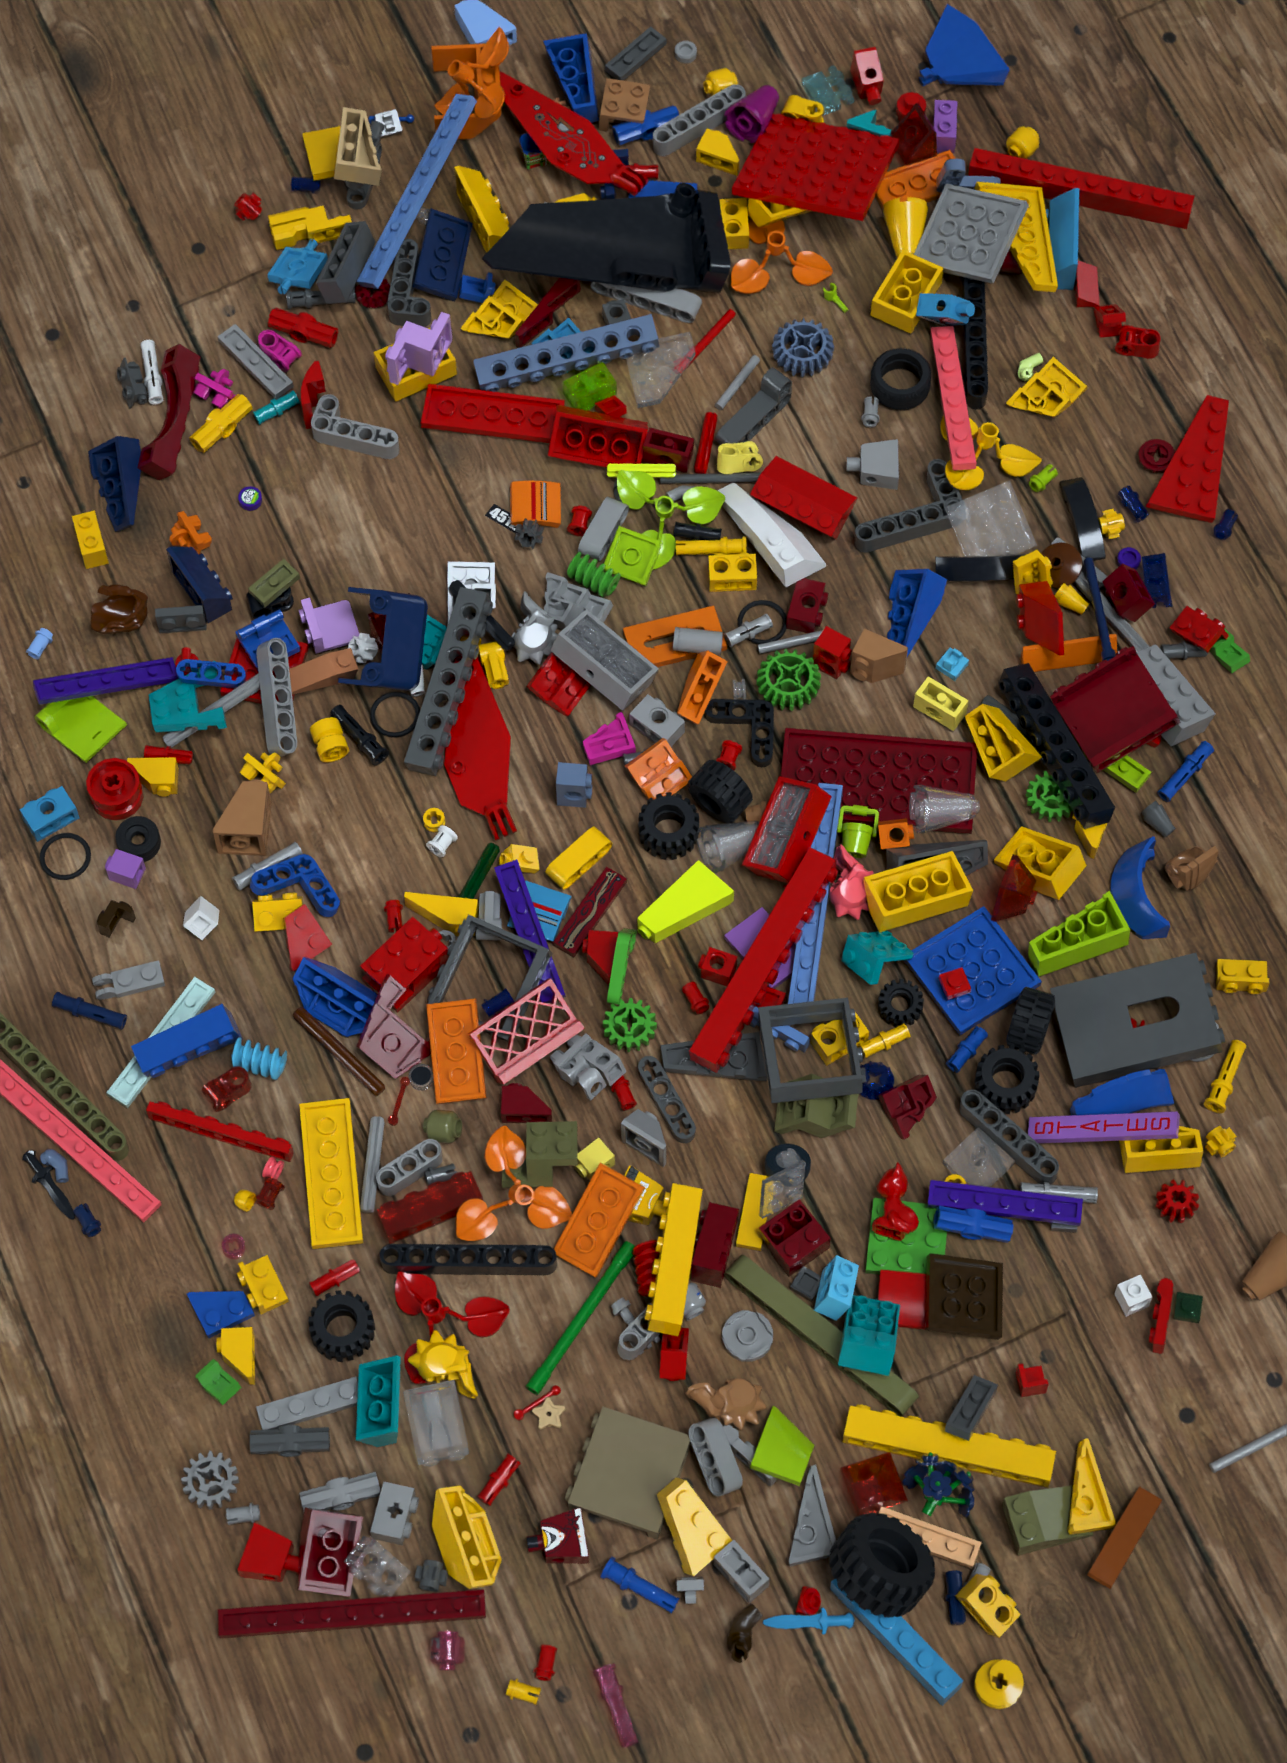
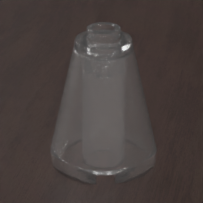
(939, 808)
(725, 843)

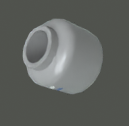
(694, 1302)

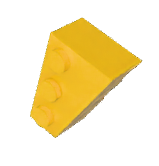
(1000, 743)
(692, 1525)

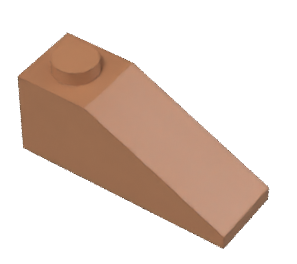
(323, 671)

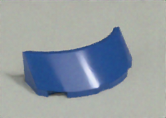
(1130, 895)
(1126, 1094)

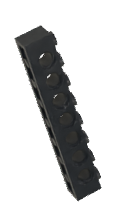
(1056, 746)

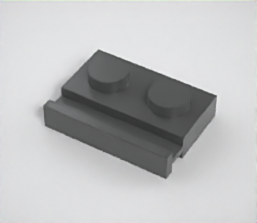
(180, 619)

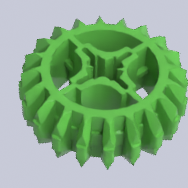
(788, 687)

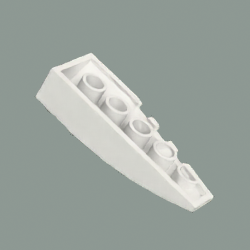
(774, 538)

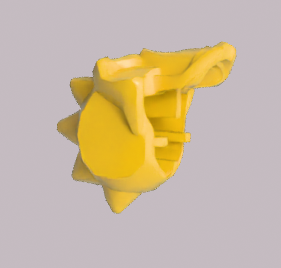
(444, 1360)

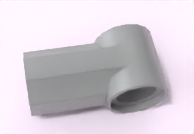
(489, 912)

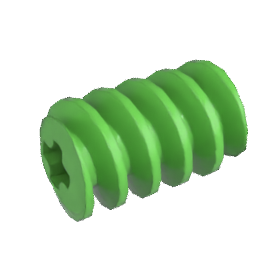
(592, 576)

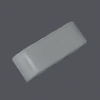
(603, 528)
(405, 1178)
(638, 1336)
(715, 1457)

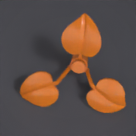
(493, 98)
(750, 278)
(547, 1205)

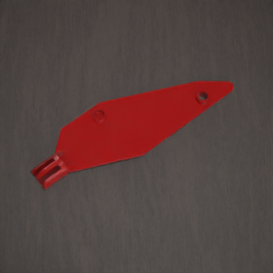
(480, 753)

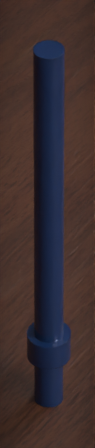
(1107, 651)

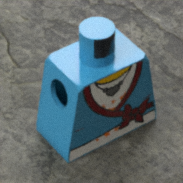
(955, 310)

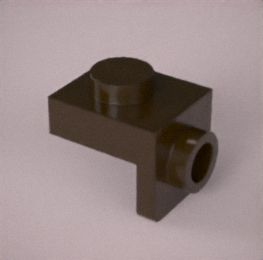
(110, 917)

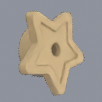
(548, 1421)

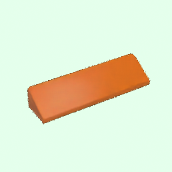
(1076, 653)

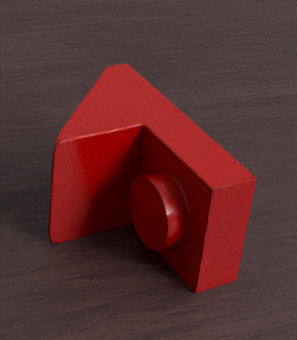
(1109, 319)

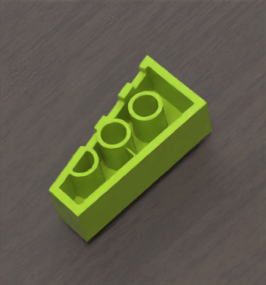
(1081, 937)

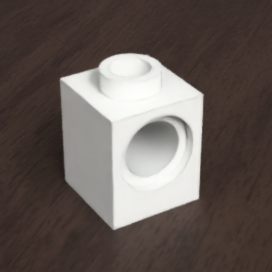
(1133, 1295)

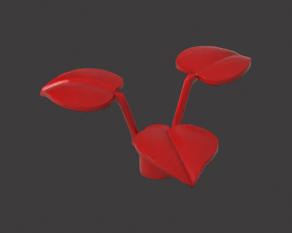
(419, 1293)

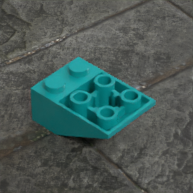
(869, 1335)

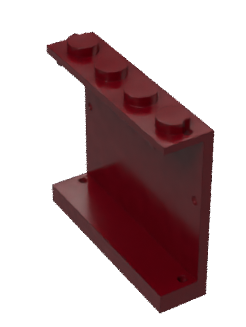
(1114, 709)

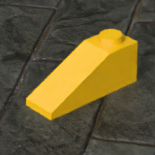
(442, 910)

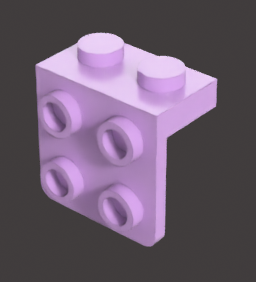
(328, 625)

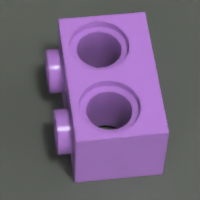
(945, 124)

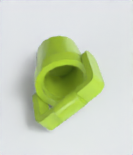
(857, 836)

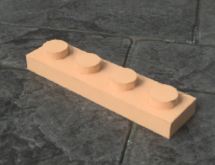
(940, 1541)

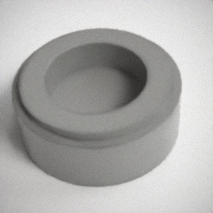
(685, 52)

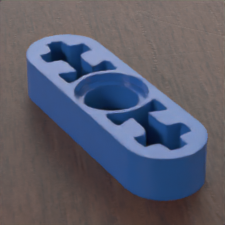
(193, 678)

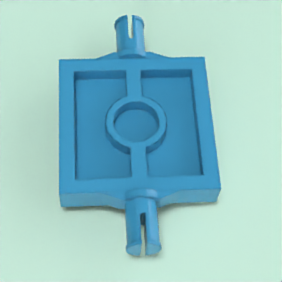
(297, 267)

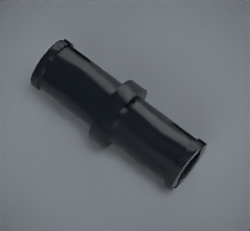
(696, 531)

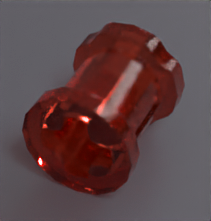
(268, 1201)

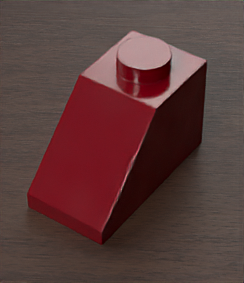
(522, 1105)

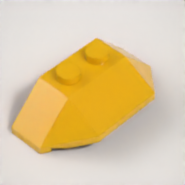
(465, 1538)

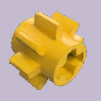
(1111, 523)
(1220, 1141)

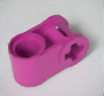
(281, 351)

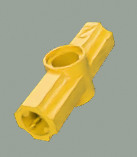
(220, 423)

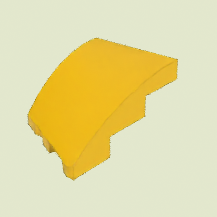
(501, 313)
(1049, 390)

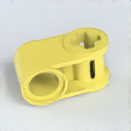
(736, 457)

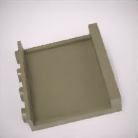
(626, 1469)

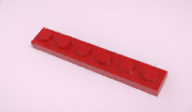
(211, 1128)

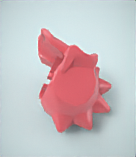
(849, 892)

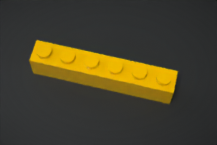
(674, 1260)

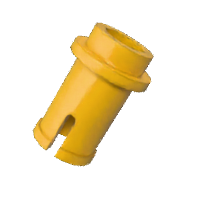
(521, 1690)

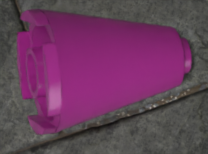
(752, 113)

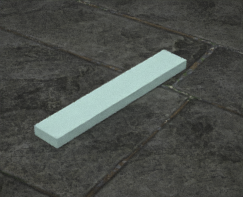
(188, 1005)

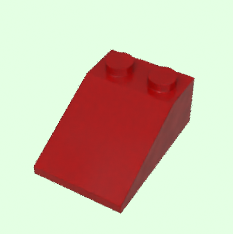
(1040, 616)

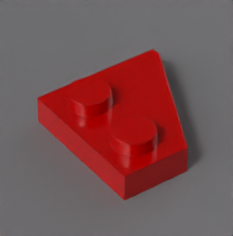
(304, 936)

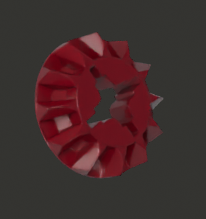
(379, 297)
(1149, 449)

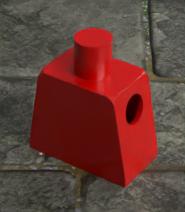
(867, 75)
(267, 1556)

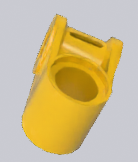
(803, 108)

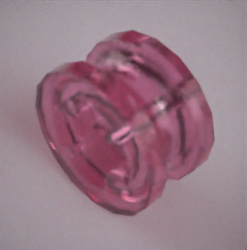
(236, 1253)

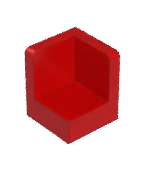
(1031, 1380)

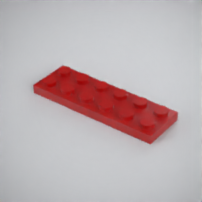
(489, 413)

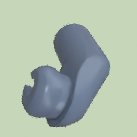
(53, 1158)

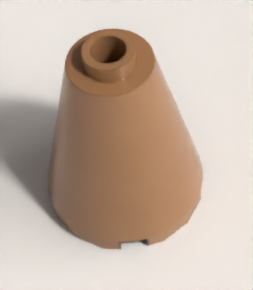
(1269, 1270)

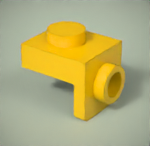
(525, 855)

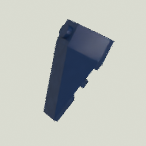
(117, 472)

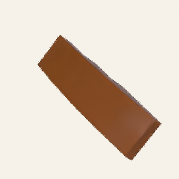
(1124, 1537)

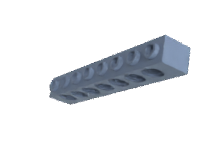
(575, 344)

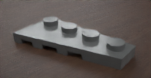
(745, 1060)

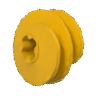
(1011, 1682)

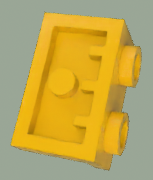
(1241, 976)
(263, 1284)

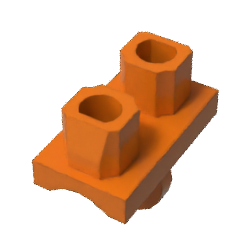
(186, 533)

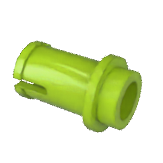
(1038, 482)

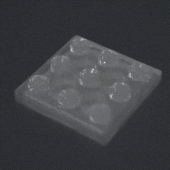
(991, 523)

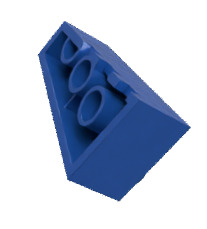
(574, 71)
(186, 1041)

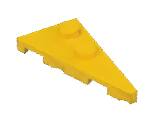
(1089, 1502)

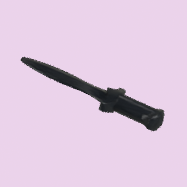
(43, 1176)

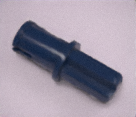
(954, 1585)

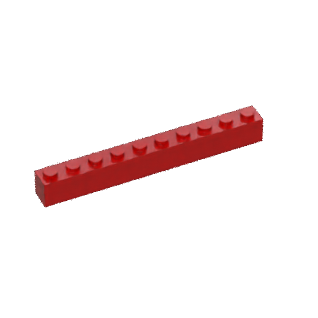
(1095, 190)
(763, 960)

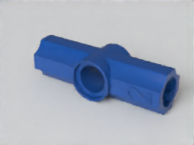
(632, 131)
(973, 1224)

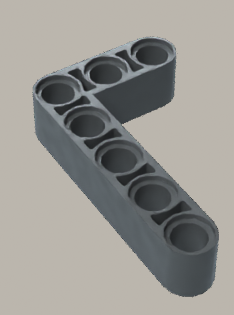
(917, 516)

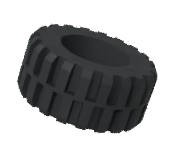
(882, 1565)

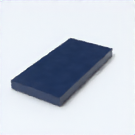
(442, 255)

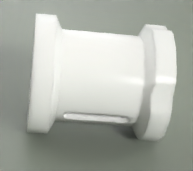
(441, 841)

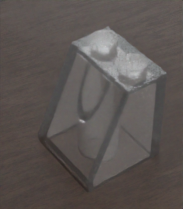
(436, 1423)

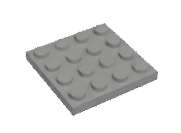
(971, 232)

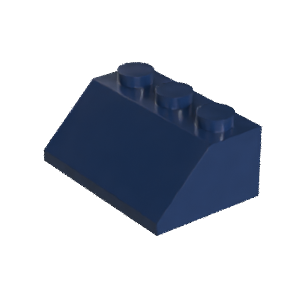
(199, 581)

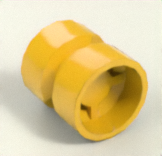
(330, 739)

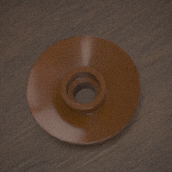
(1070, 564)

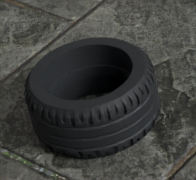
(900, 398)

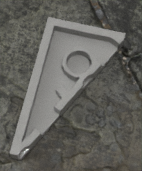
(814, 1529)

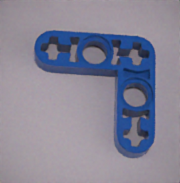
(304, 877)

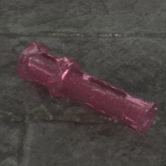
(612, 1693)

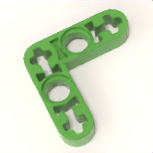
(624, 947)

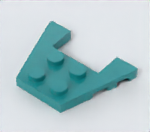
(177, 707)

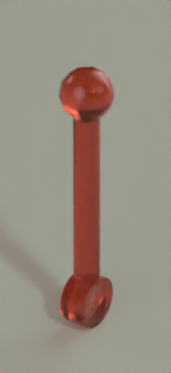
(393, 1119)

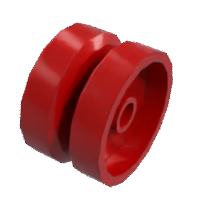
(114, 789)

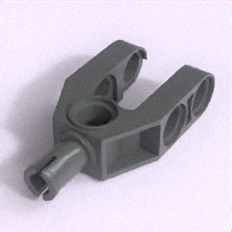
(360, 188)

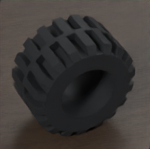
(720, 791)
(668, 843)
(1030, 1020)
(1013, 1061)
(341, 1306)

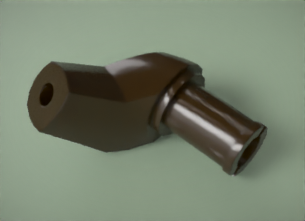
(740, 1633)

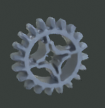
(801, 356)

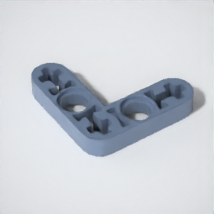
(953, 173)

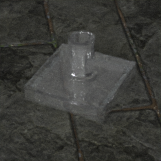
(979, 1160)

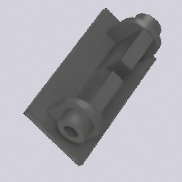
(132, 392)

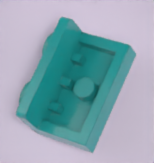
(432, 642)

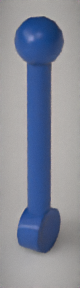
(409, 118)

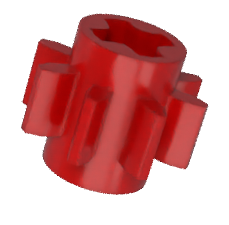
(248, 206)

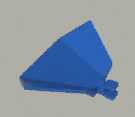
(962, 54)

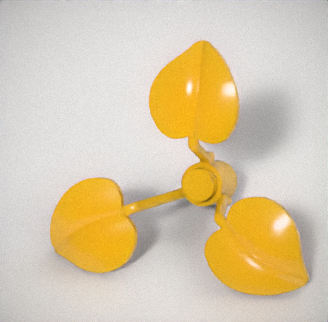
(1015, 459)

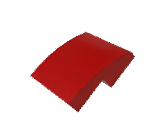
(558, 685)
(909, 1292)

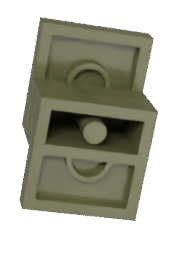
(818, 1115)
(546, 1146)

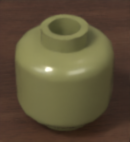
(443, 1126)

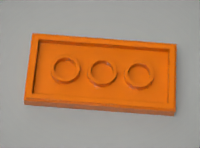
(913, 180)
(455, 1058)
(598, 1219)

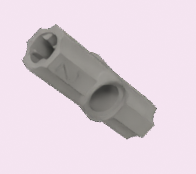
(341, 1493)

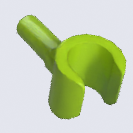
(832, 296)

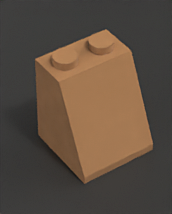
(246, 821)

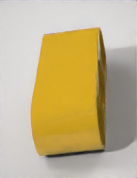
(578, 858)

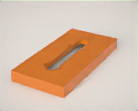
(663, 654)

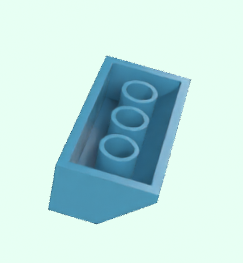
(1063, 231)

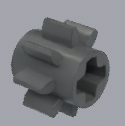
(529, 533)
(431, 1575)

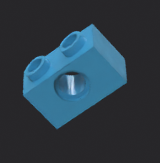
(43, 824)

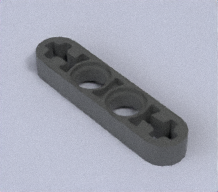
(666, 1099)

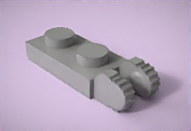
(129, 980)
(745, 1453)

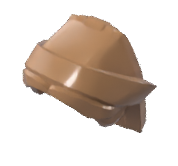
(1191, 867)

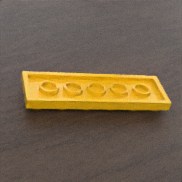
(331, 1173)

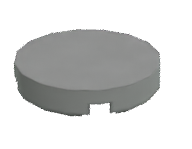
(747, 1336)

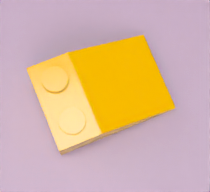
(1049, 860)

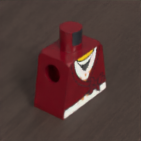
(562, 1539)

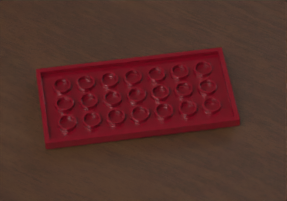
(880, 769)

